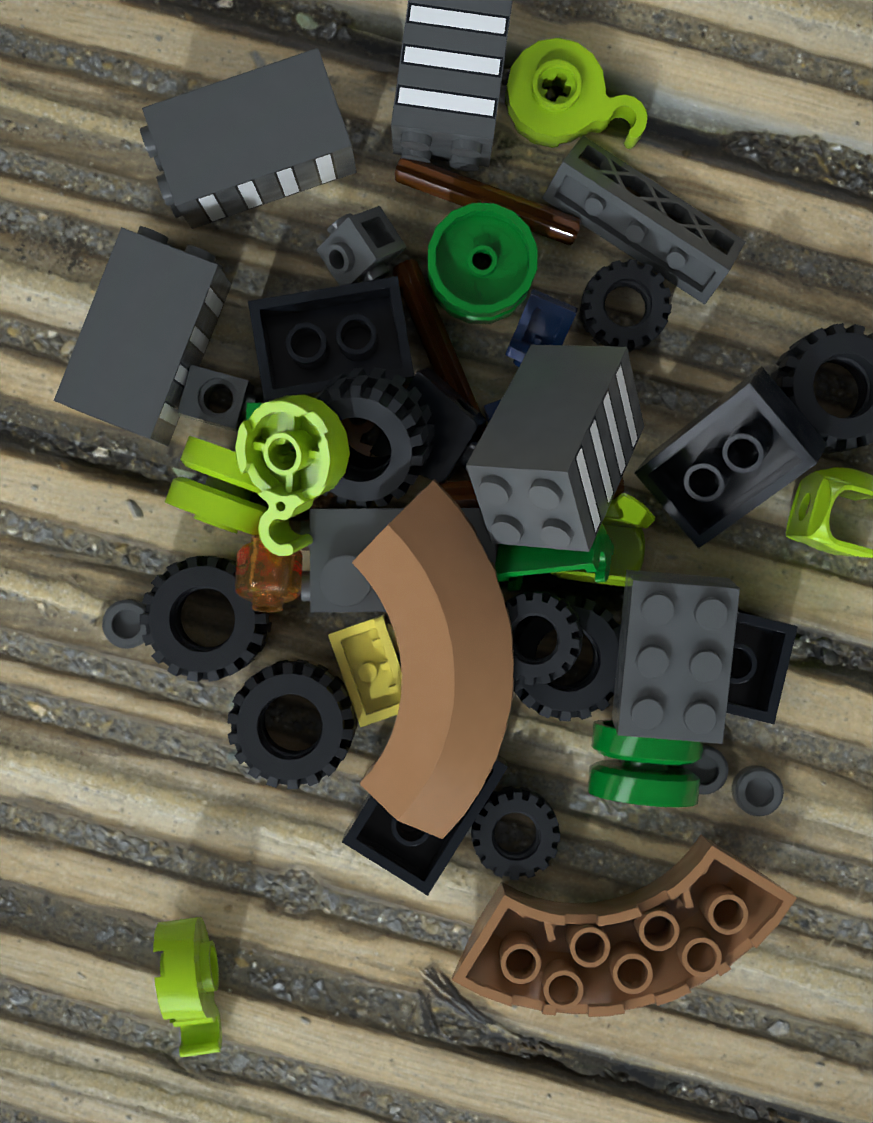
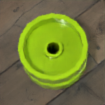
(224, 496)

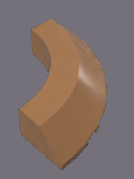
(452, 659)
(623, 948)

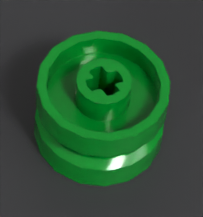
(484, 234)
(645, 769)

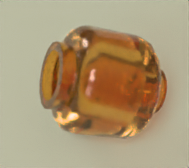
(266, 577)

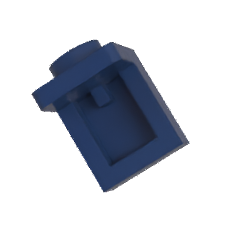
(542, 323)

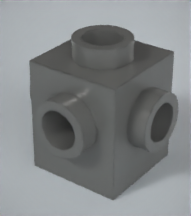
(361, 247)

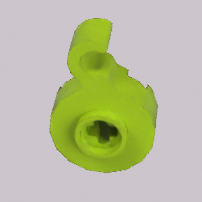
(569, 117)
(285, 480)
(188, 984)

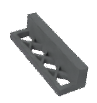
(641, 223)

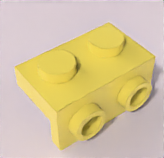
(370, 668)

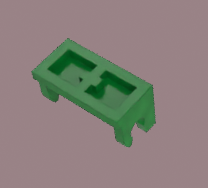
(517, 561)

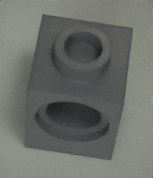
(197, 393)

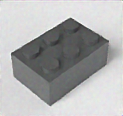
(675, 656)

